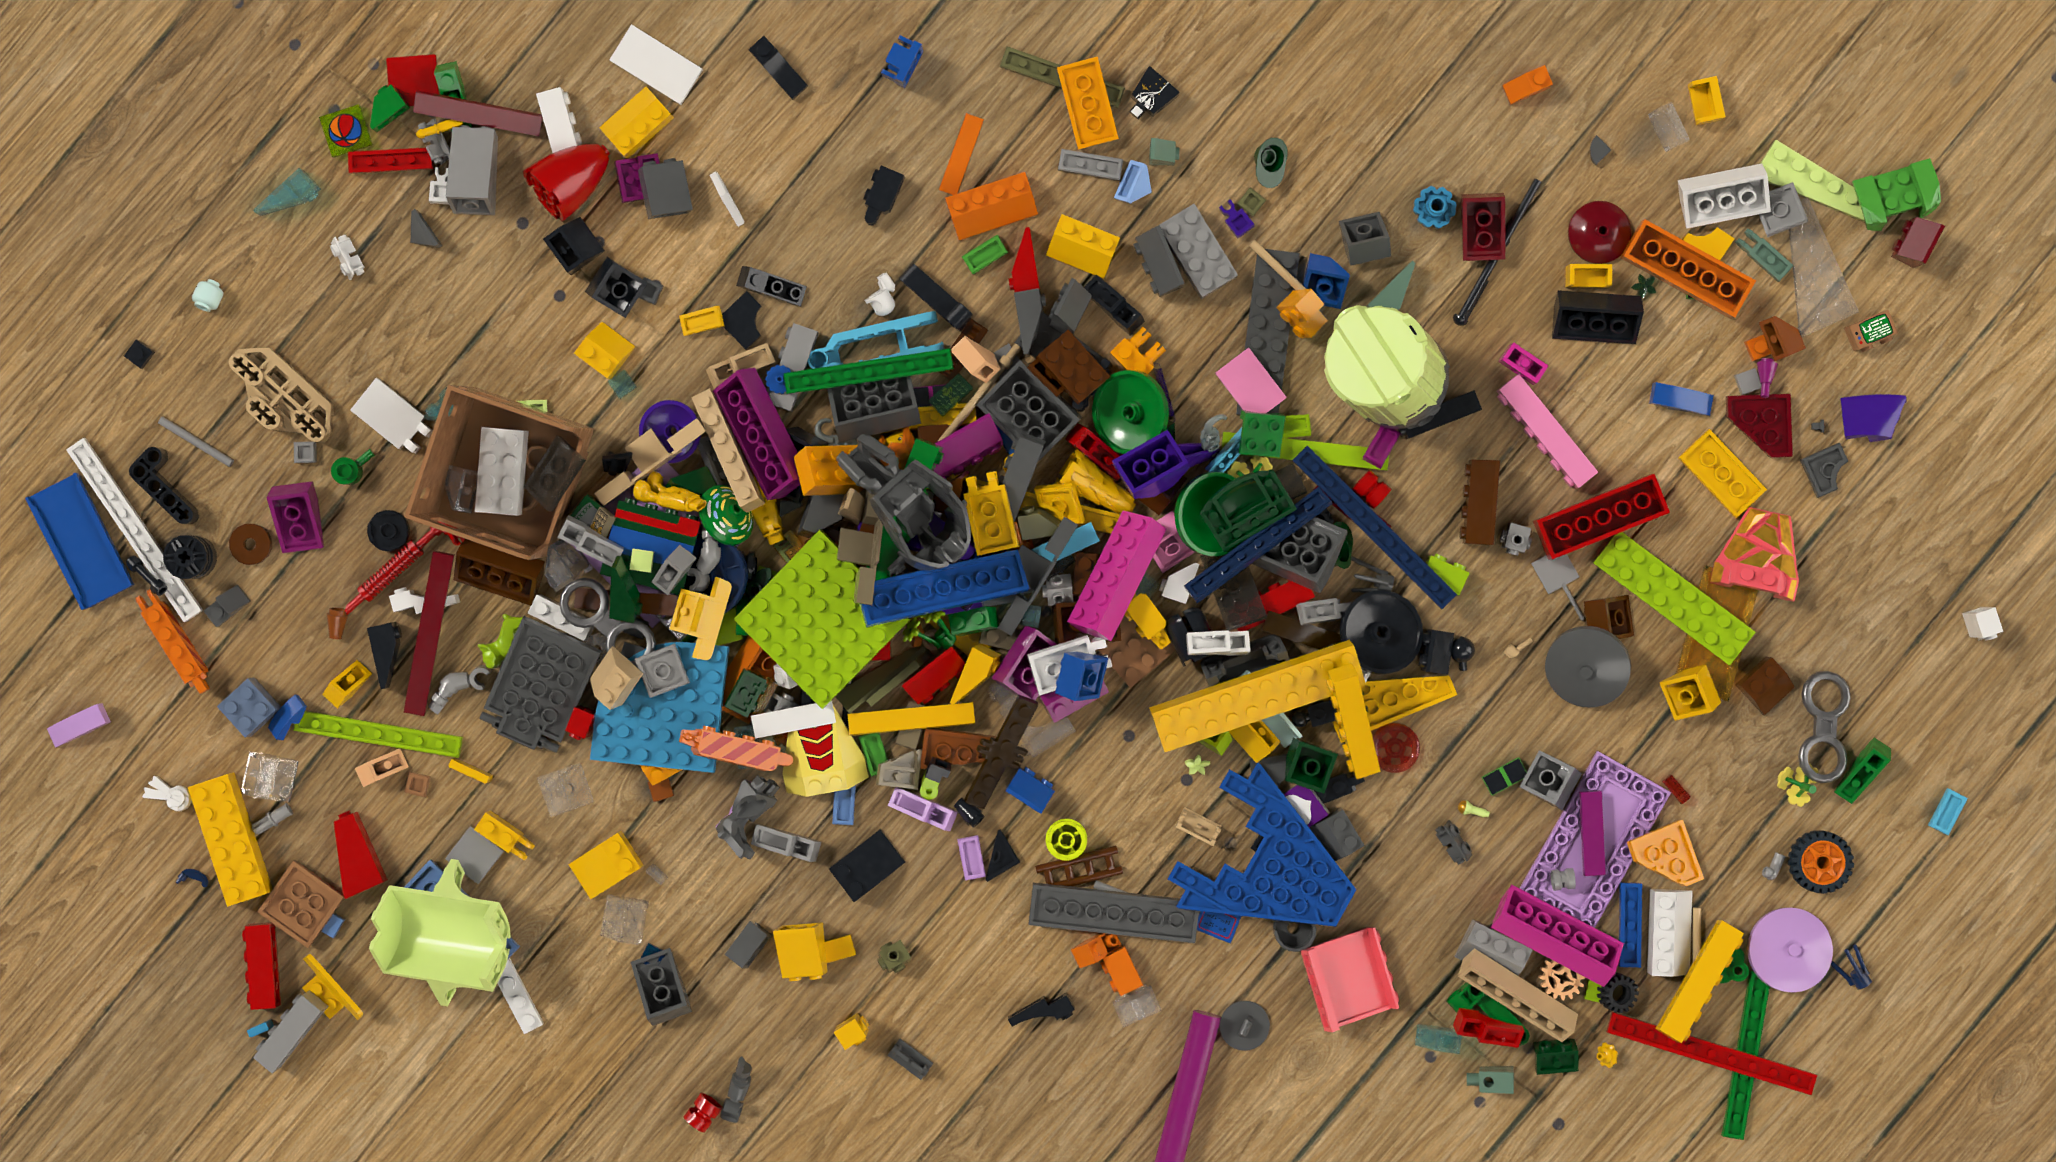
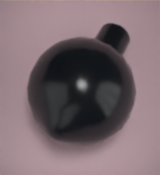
(1462, 651)

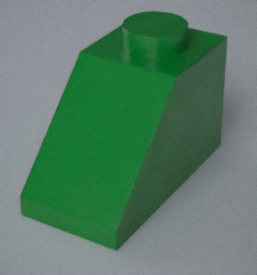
(387, 107)

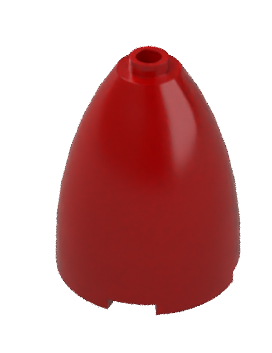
(567, 177)

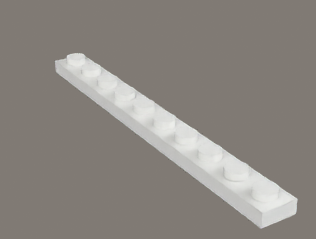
(132, 527)

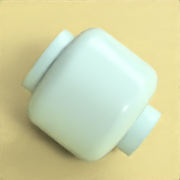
(207, 295)

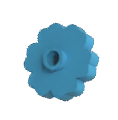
(1442, 200)

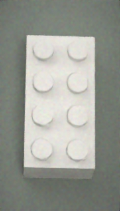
(501, 471)

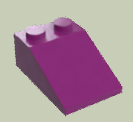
(296, 516)

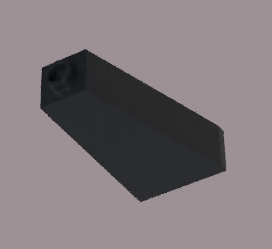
(1449, 412)

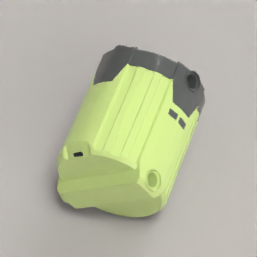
(1386, 367)

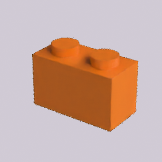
(1122, 971)

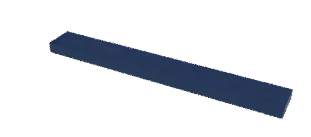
(1257, 546)

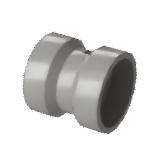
(1563, 879)

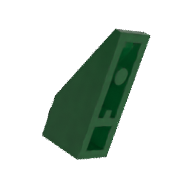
(624, 594)

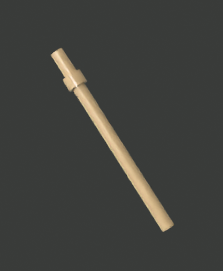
(1004, 363)

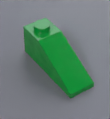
(1864, 770)

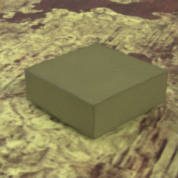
(1251, 202)

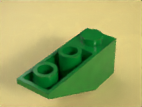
(450, 82)

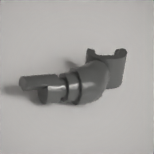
(737, 1091)

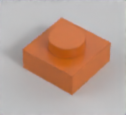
(1757, 347)

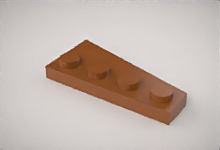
(951, 746)

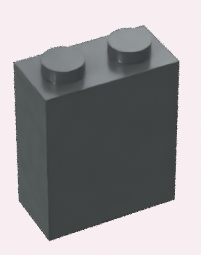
(665, 188)

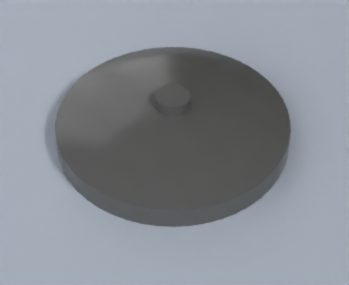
(1588, 666)

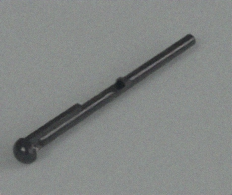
(1462, 318)

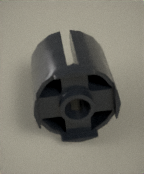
(1178, 631)

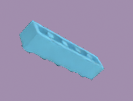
(1226, 455)

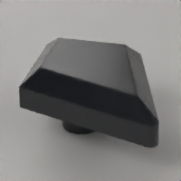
(616, 462)

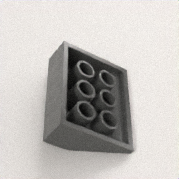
(1027, 406)
(873, 407)
(1306, 554)

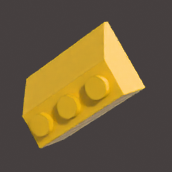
(636, 122)
(1082, 246)

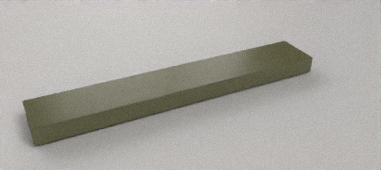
(1047, 72)

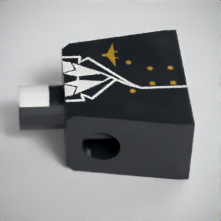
(1152, 94)

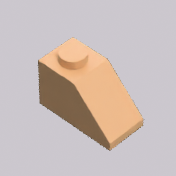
(381, 767)

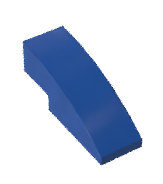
(1681, 399)

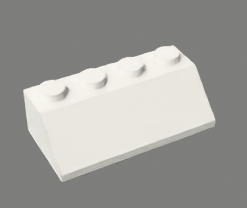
(1724, 195)
(1669, 932)

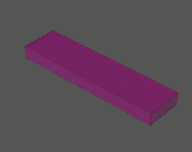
(1592, 833)

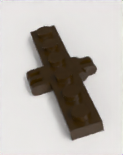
(1001, 752)

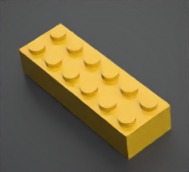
(230, 839)

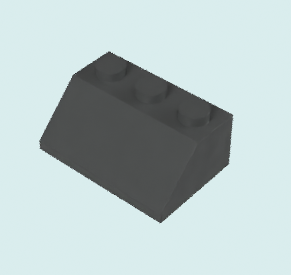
(1158, 262)

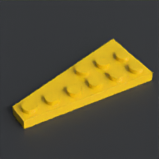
(1401, 697)

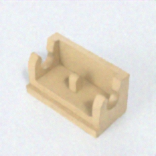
(1198, 826)

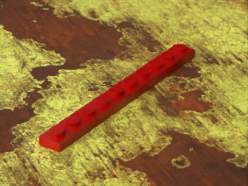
(1714, 1054)

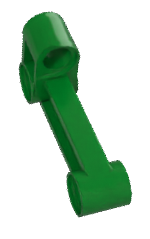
(1465, 999)

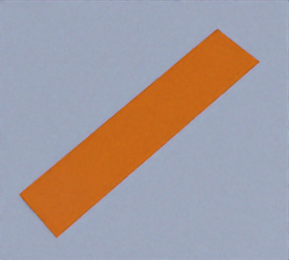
(961, 154)

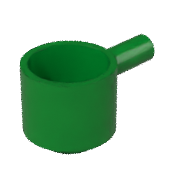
(348, 470)

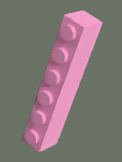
(1546, 431)

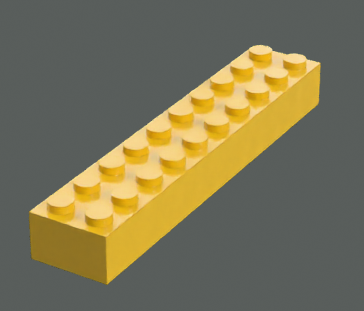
(1251, 697)

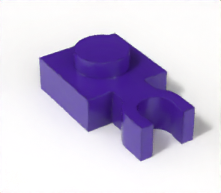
(1238, 220)

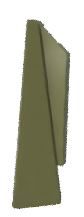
(883, 679)

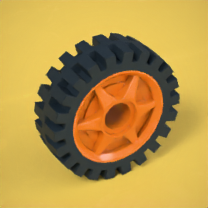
(1836, 866)

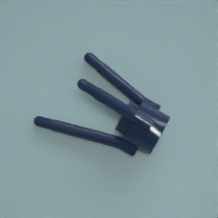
(1859, 975)

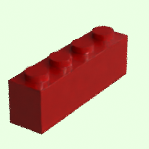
(1281, 599)
(262, 966)

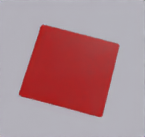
(412, 74)

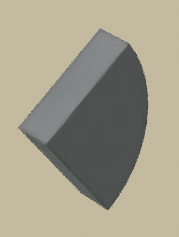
(1598, 150)

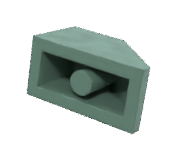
(1163, 152)

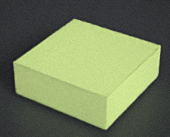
(641, 560)

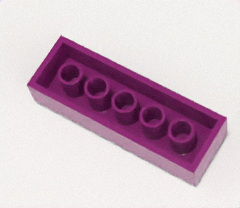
(759, 432)

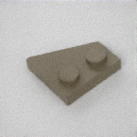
(900, 771)

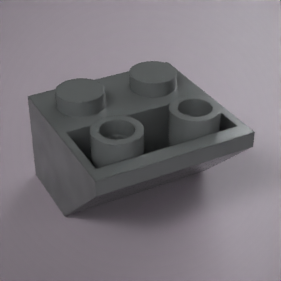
(1071, 306)

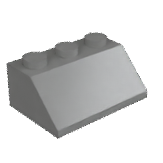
(1495, 946)

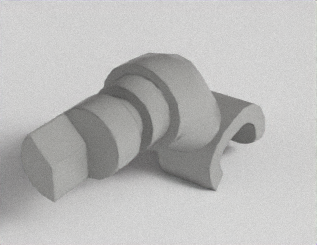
(707, 561)
(455, 682)

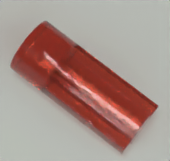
(1676, 789)

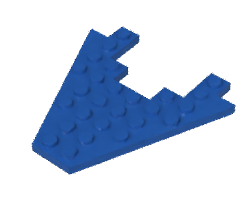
(1286, 877)

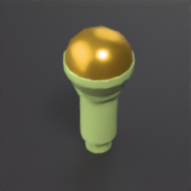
(1466, 808)

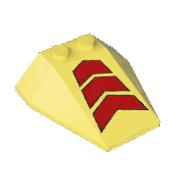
(823, 760)

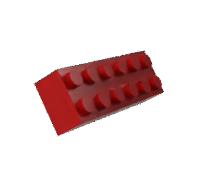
(1601, 516)

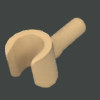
(1512, 651)

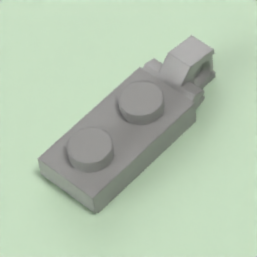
(1321, 611)

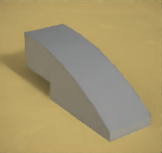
(786, 843)

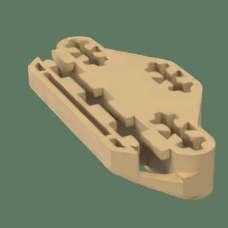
(276, 395)

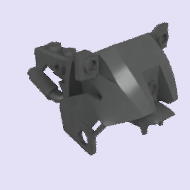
(902, 495)

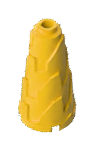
(1095, 484)

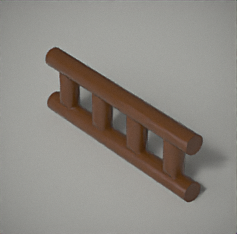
(1087, 858)

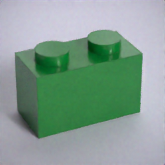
(973, 621)

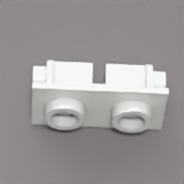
(342, 249)

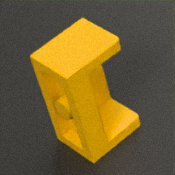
(1706, 100)
(1588, 275)

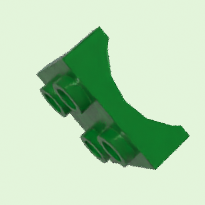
(1261, 433)

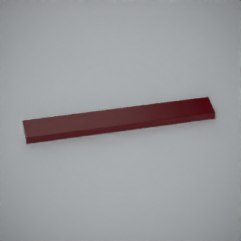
(429, 633)

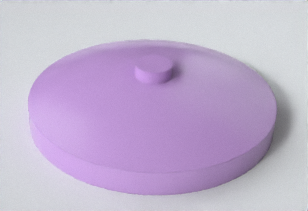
(1790, 949)

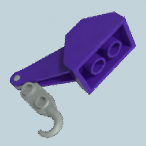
(1162, 462)

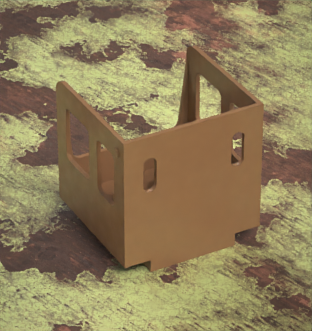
(457, 443)

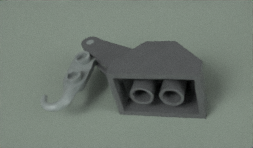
(823, 510)

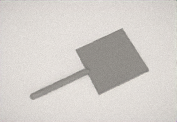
(1557, 574)

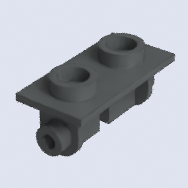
(1459, 850)
(910, 1059)

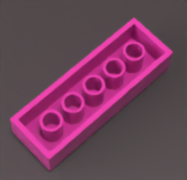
(1117, 575)
(1557, 935)

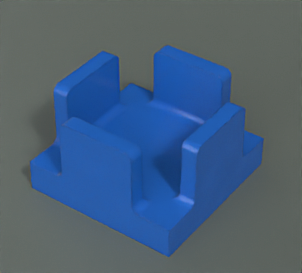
(903, 61)

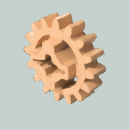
(1558, 985)

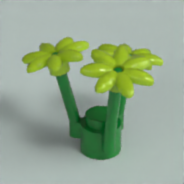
(943, 635)

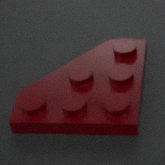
(1764, 421)

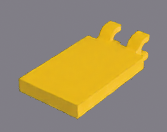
(990, 515)

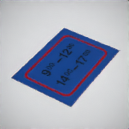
(1218, 925)

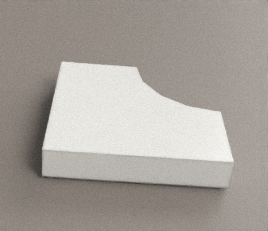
(727, 199)

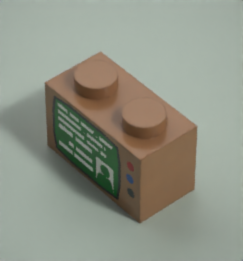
(1871, 330)

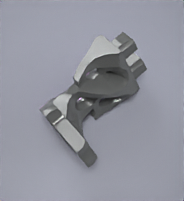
(750, 803)

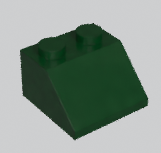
(1309, 765)

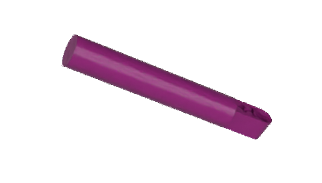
(1188, 1087)

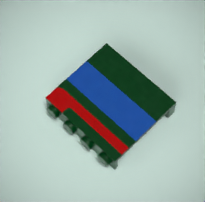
(651, 531)

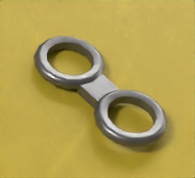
(608, 627)
(1824, 727)

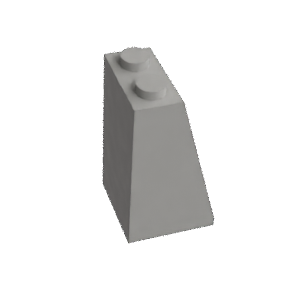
(472, 171)

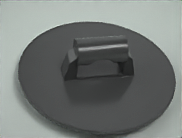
(1244, 1025)

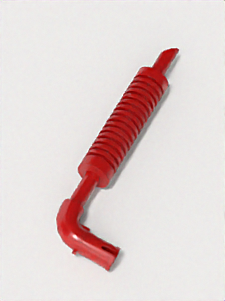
(395, 567)

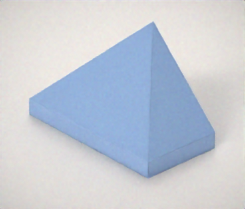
(1134, 183)

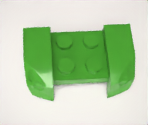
(1898, 193)

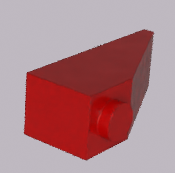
(1024, 269)
(1094, 449)

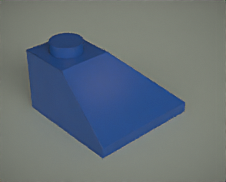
(1326, 280)

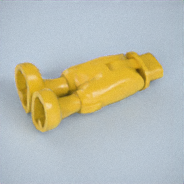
(670, 497)
(768, 519)

